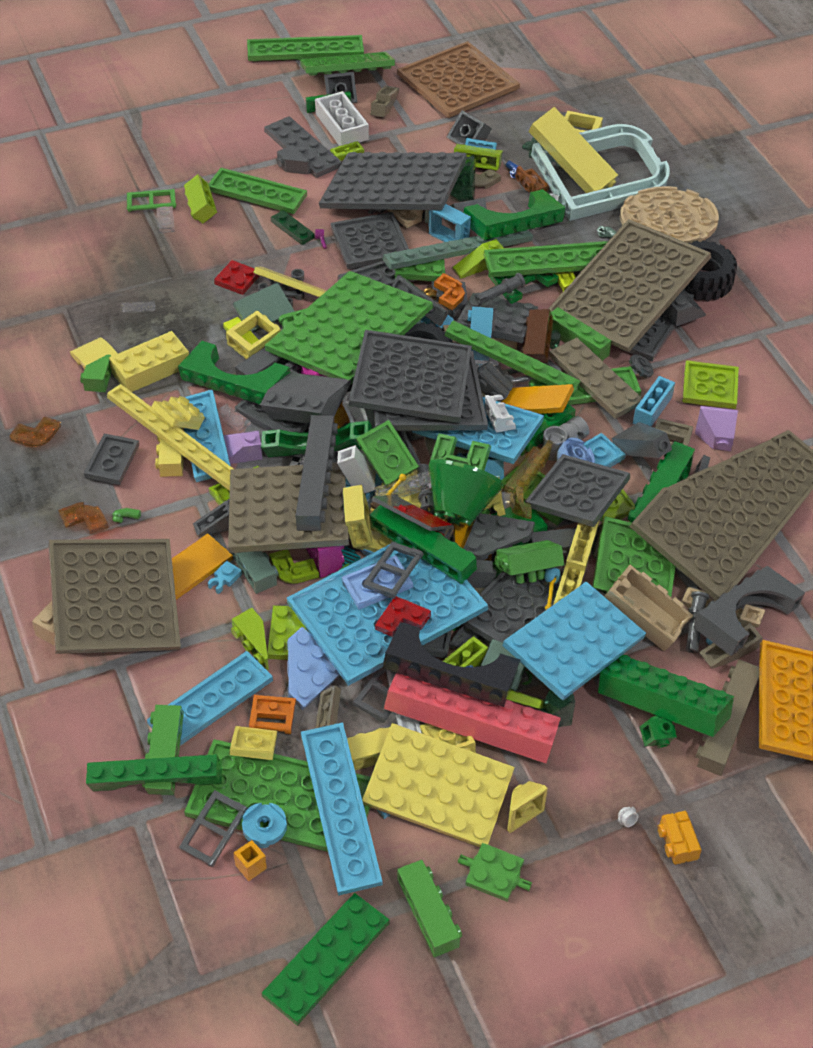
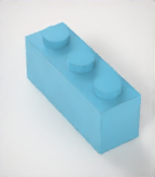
(481, 321)
(654, 401)

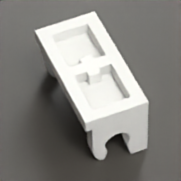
(498, 414)

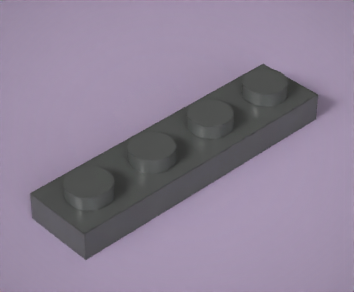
(436, 314)

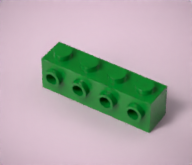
(549, 420)

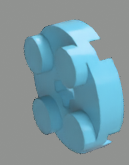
(264, 836)

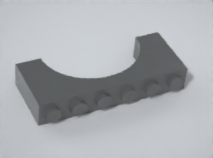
(765, 587)

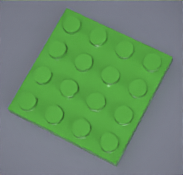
(623, 547)

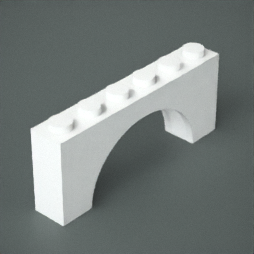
(353, 460)

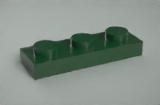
(292, 227)

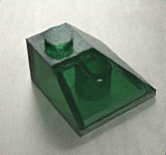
(559, 708)

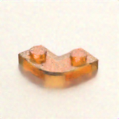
(35, 436)
(88, 514)

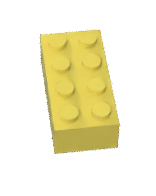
(148, 361)

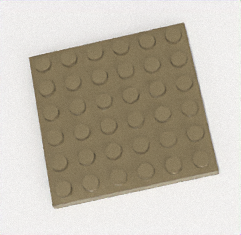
(265, 510)
(113, 595)

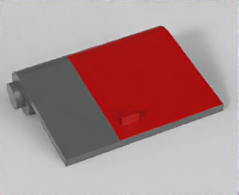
(415, 514)

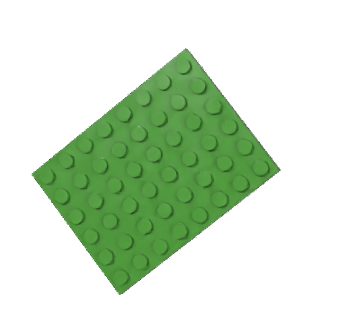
(332, 328)

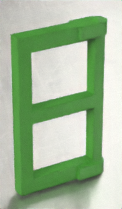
(150, 194)

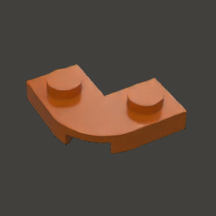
(453, 291)

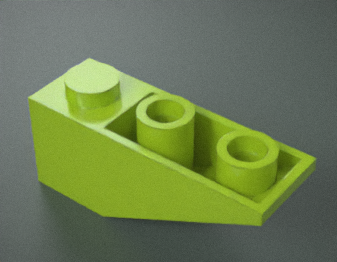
(250, 630)

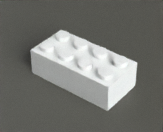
(342, 119)

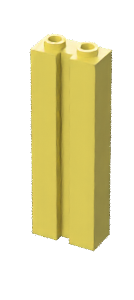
(572, 152)

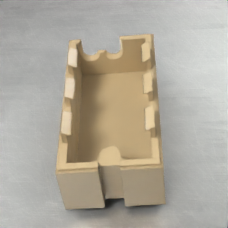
(649, 607)

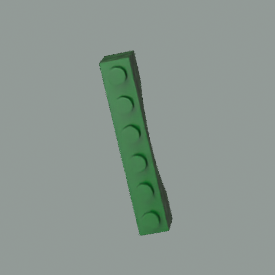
(286, 443)
(185, 769)

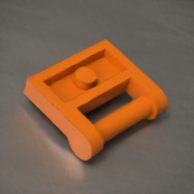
(273, 708)

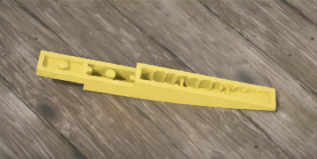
(577, 560)

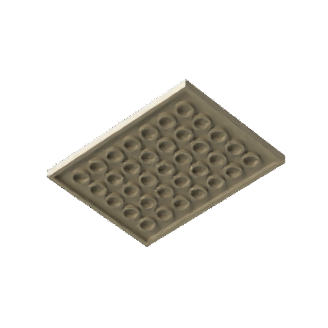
(631, 283)

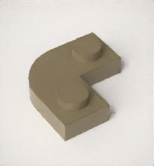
(487, 179)

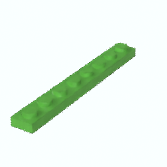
(509, 356)

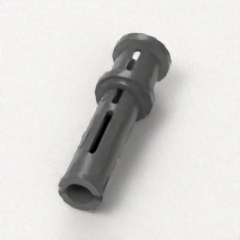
(506, 286)
(425, 501)
(698, 602)

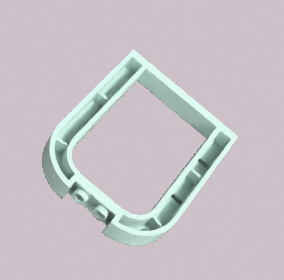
(612, 197)

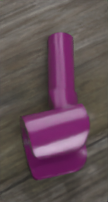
(319, 234)

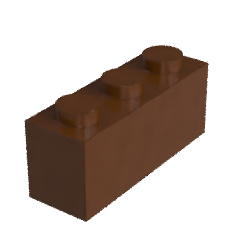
(538, 334)

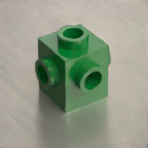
(658, 732)

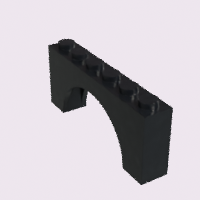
(487, 682)

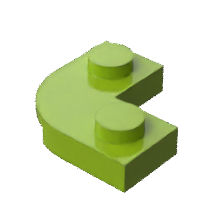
(293, 572)

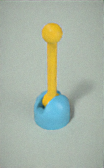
(552, 576)

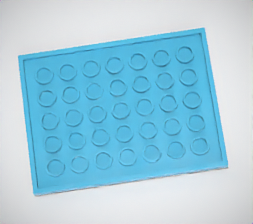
(350, 634)

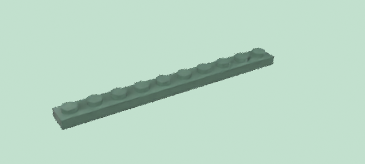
(448, 249)

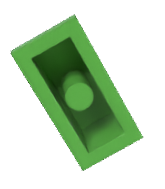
(97, 375)

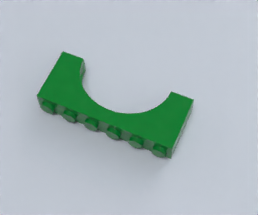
(490, 224)
(201, 370)

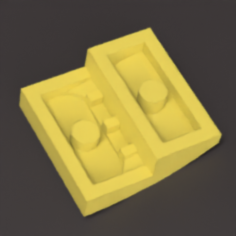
(92, 351)

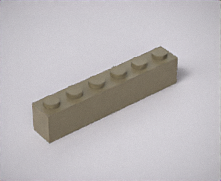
(718, 748)

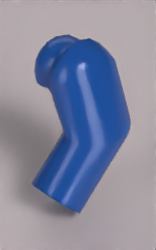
(512, 167)

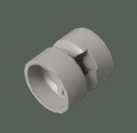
(576, 428)
(558, 436)

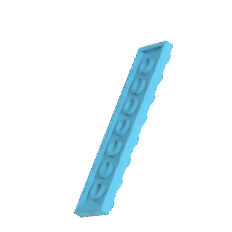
(341, 809)

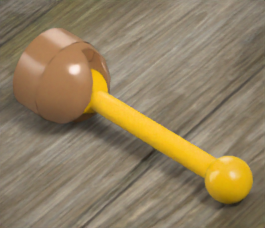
(402, 477)

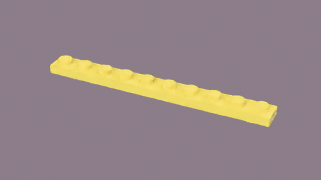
(171, 435)

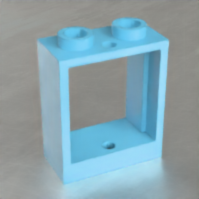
(453, 215)

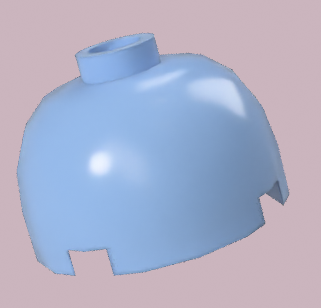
(575, 448)

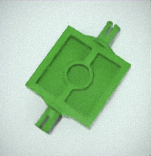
(494, 872)

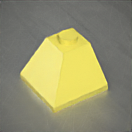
(526, 803)

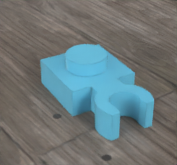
(226, 574)

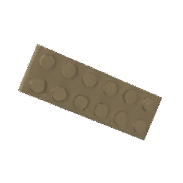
(596, 377)

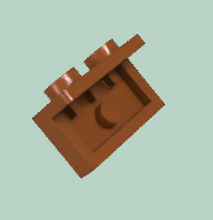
(530, 180)

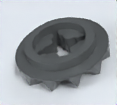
(641, 366)

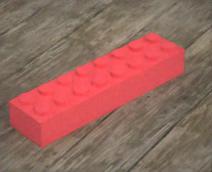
(507, 727)

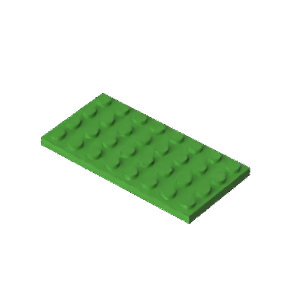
(275, 781)

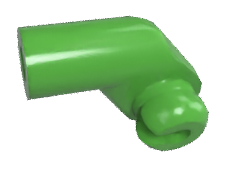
(126, 512)

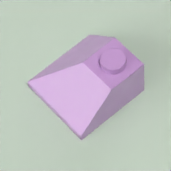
(717, 427)
(243, 447)

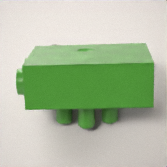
(529, 558)

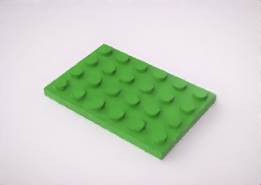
(347, 62)

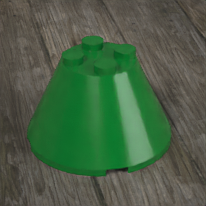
(461, 491)

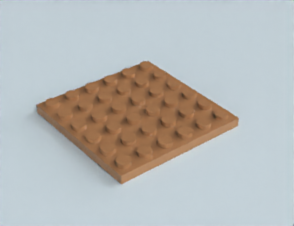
(458, 79)

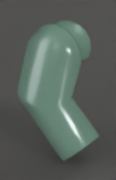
(605, 232)

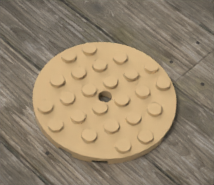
(672, 213)

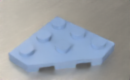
(307, 668)

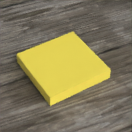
(253, 743)

